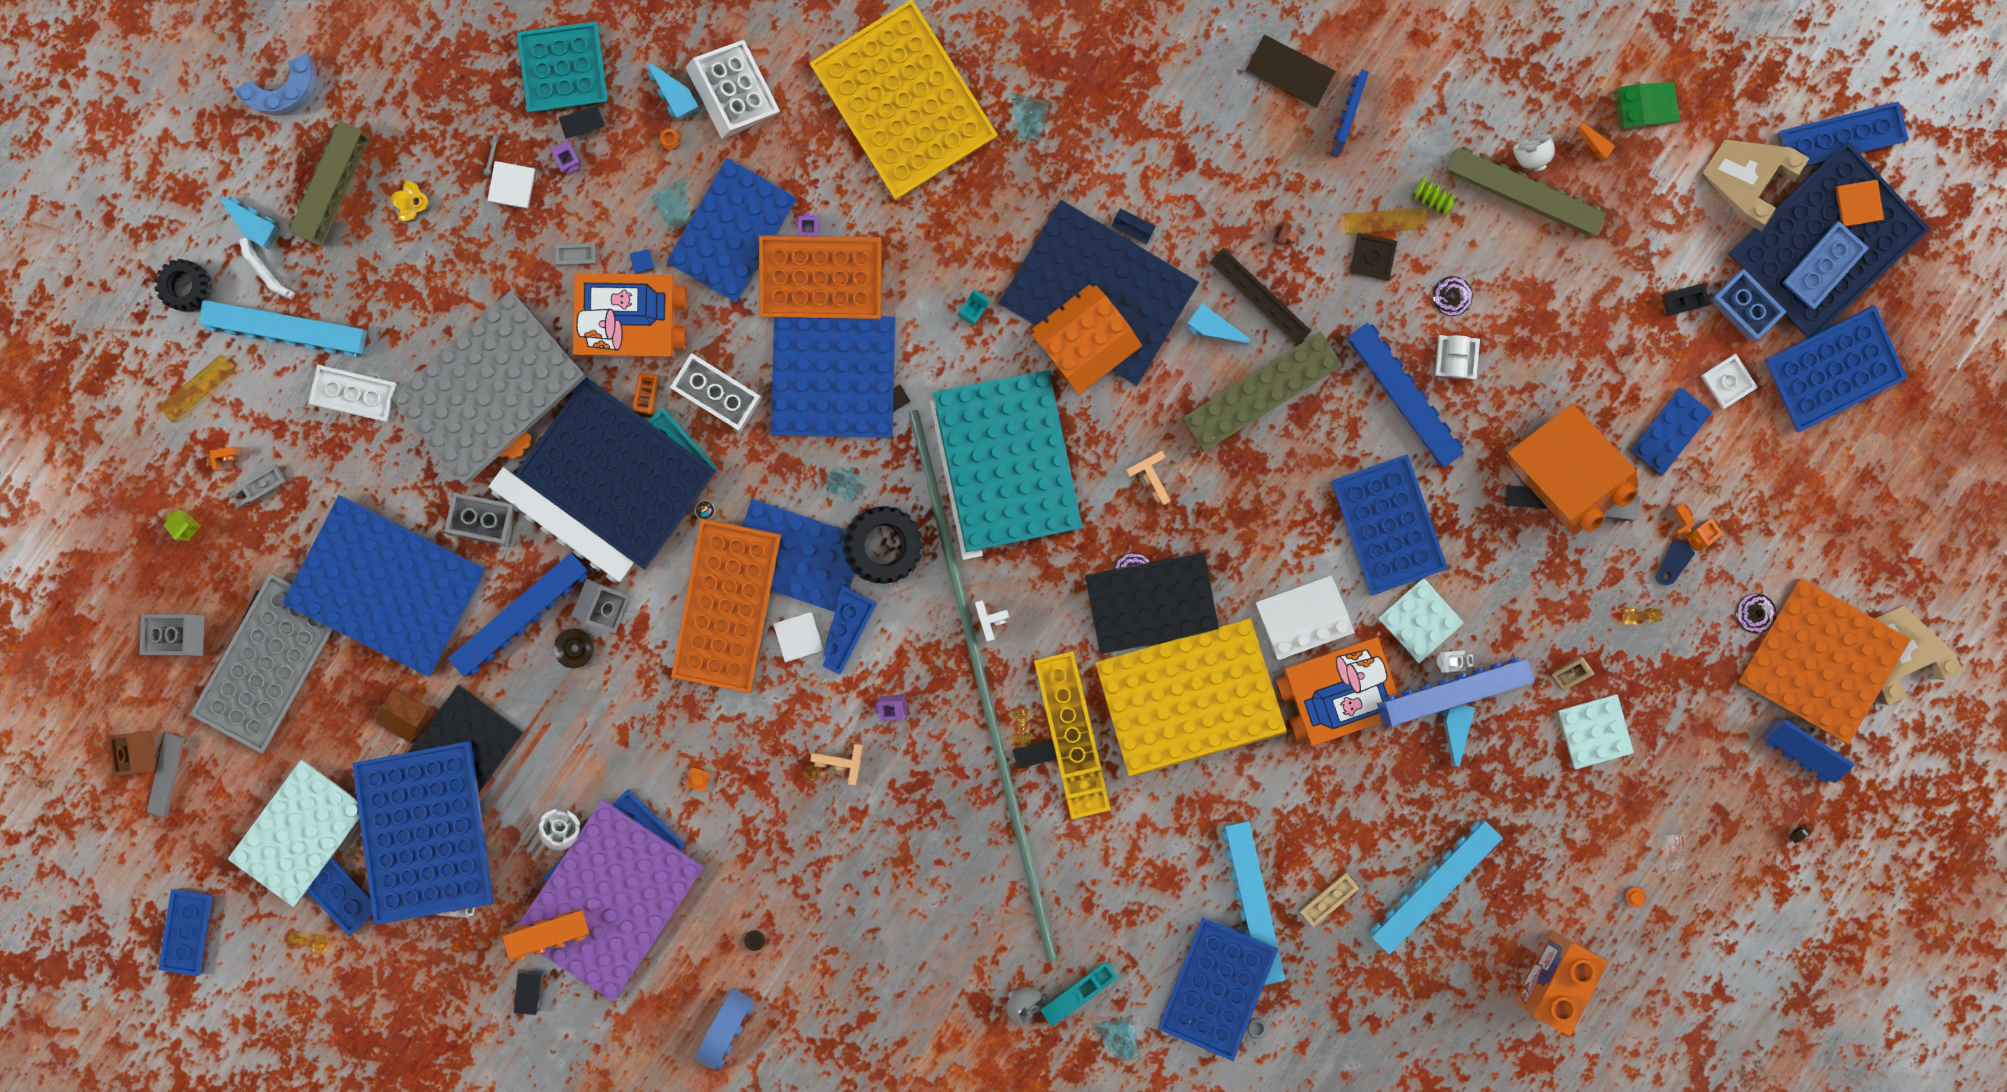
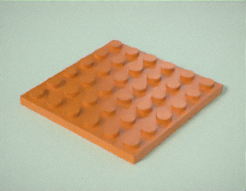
(1824, 661)

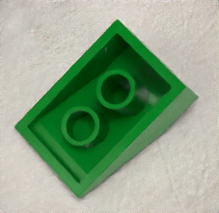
(1646, 105)

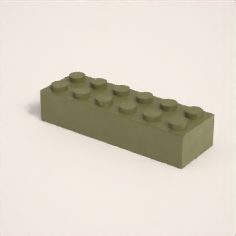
(329, 183)

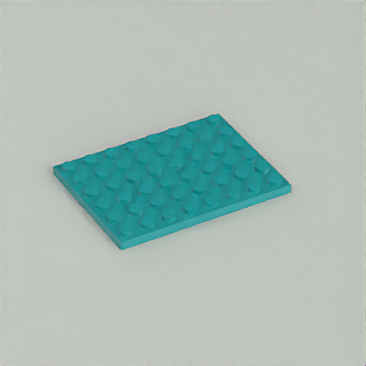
(1007, 460)

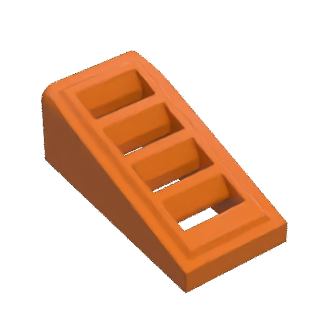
(1596, 142)
(643, 412)

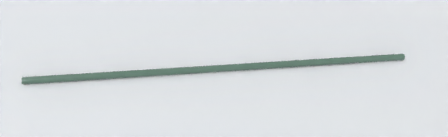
(982, 685)

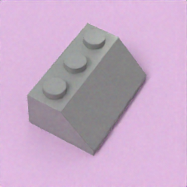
(480, 520)

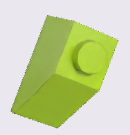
(181, 525)

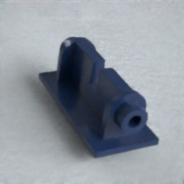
(1133, 226)

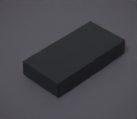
(1522, 497)
(1034, 754)

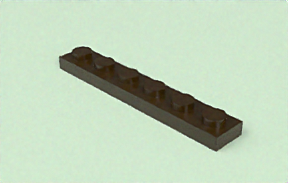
(1260, 296)

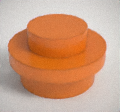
(669, 139)
(1635, 897)

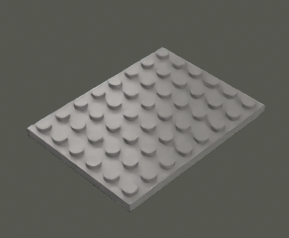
(488, 387)

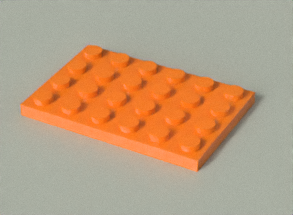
(820, 276)

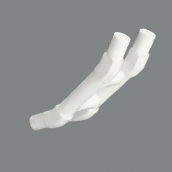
(250, 255)

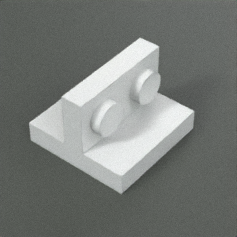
(998, 618)

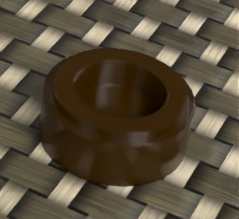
(1799, 833)
(754, 940)

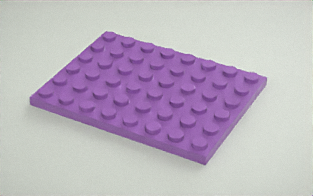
(627, 891)

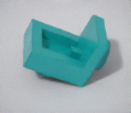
(974, 307)

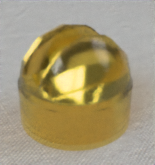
(813, 777)

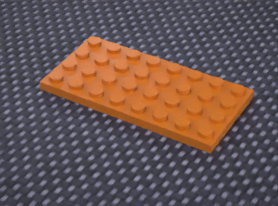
(726, 605)

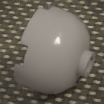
(1023, 1004)

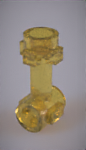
(1630, 615)
(1021, 738)
(318, 943)

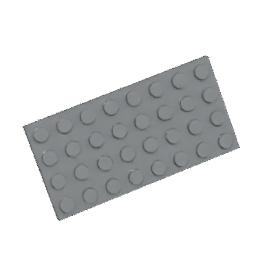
(262, 668)

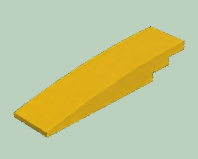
(1072, 735)

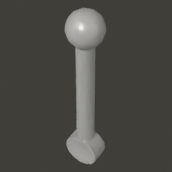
(487, 171)

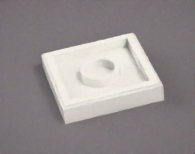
(511, 185)
(1729, 381)
(798, 636)

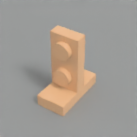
(1151, 477)
(841, 763)

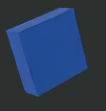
(642, 261)

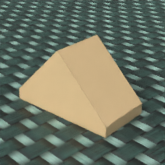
(1573, 673)

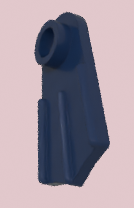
(1675, 561)

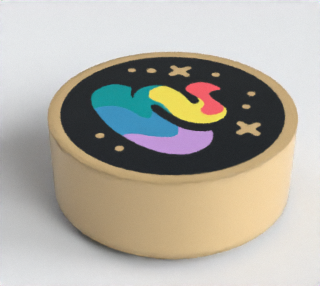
(705, 510)

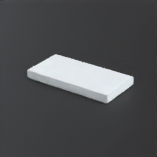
(352, 393)

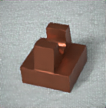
(1284, 234)

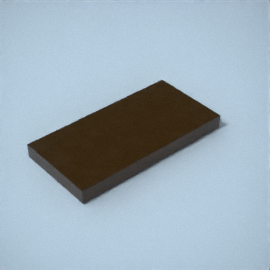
(1290, 71)

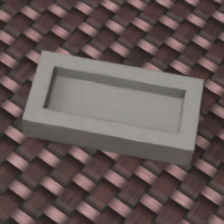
(575, 254)

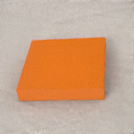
(1859, 203)

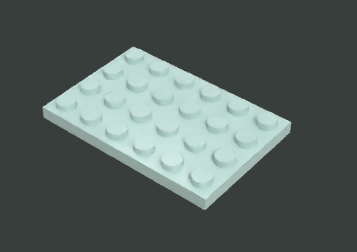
(297, 833)

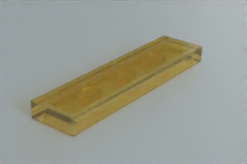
(1385, 221)
(196, 388)

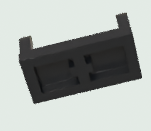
(581, 121)
(1685, 299)
(526, 992)

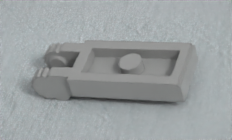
(258, 485)

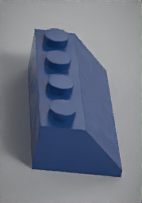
(1806, 750)

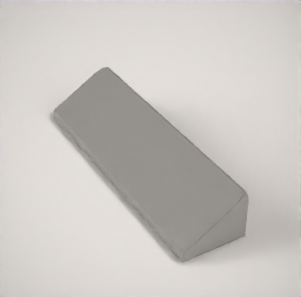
(166, 774)

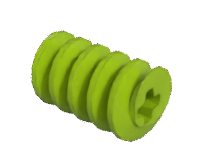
(1434, 197)

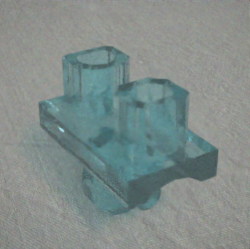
(847, 481)

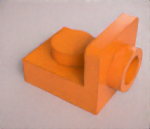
(226, 454)
(1704, 534)

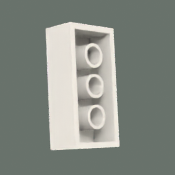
(716, 392)

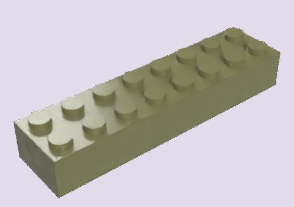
(1261, 392)

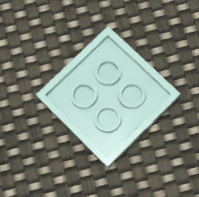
(1420, 620)
(1595, 731)

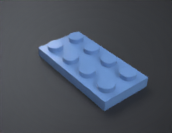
(1825, 265)

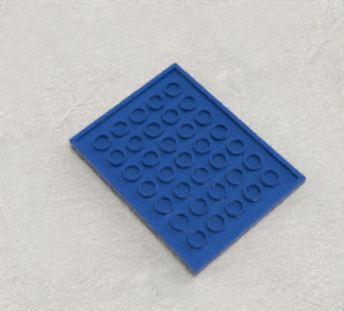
(384, 586)
(422, 833)

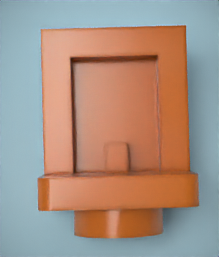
(1684, 515)

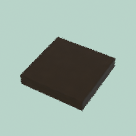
(1373, 257)

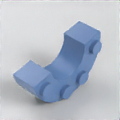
(288, 97)
(724, 1029)

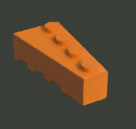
(545, 934)

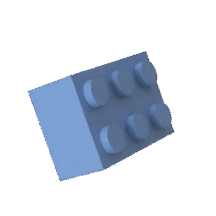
(1747, 305)

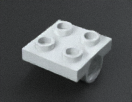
(1457, 357)

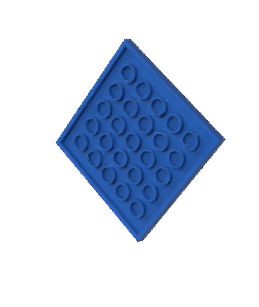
(833, 377)

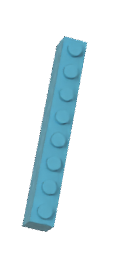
(282, 327)
(1435, 886)
(1251, 890)

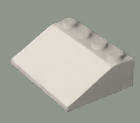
(732, 88)
(1304, 617)

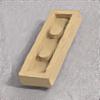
(1329, 899)

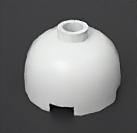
(1535, 153)
(558, 829)

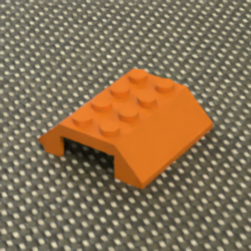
(1086, 338)

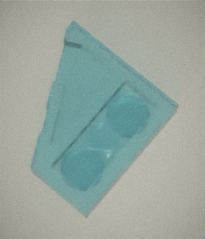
(1030, 116)
(674, 204)
(1120, 1037)

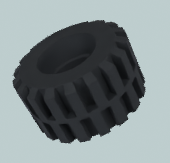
(167, 281)

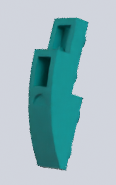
(1079, 994)

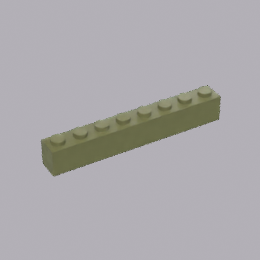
(1526, 192)

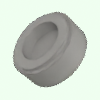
(1257, 1028)

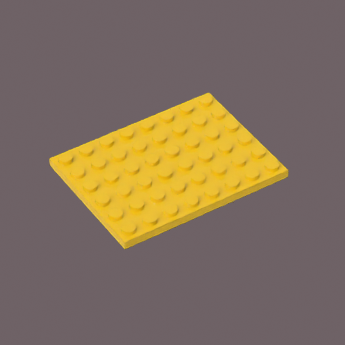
(903, 99)
(1190, 698)

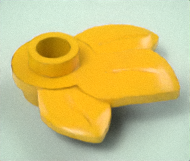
(406, 201)

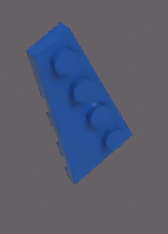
(1347, 116)
(847, 625)

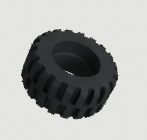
(909, 544)

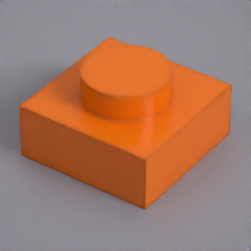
(698, 779)

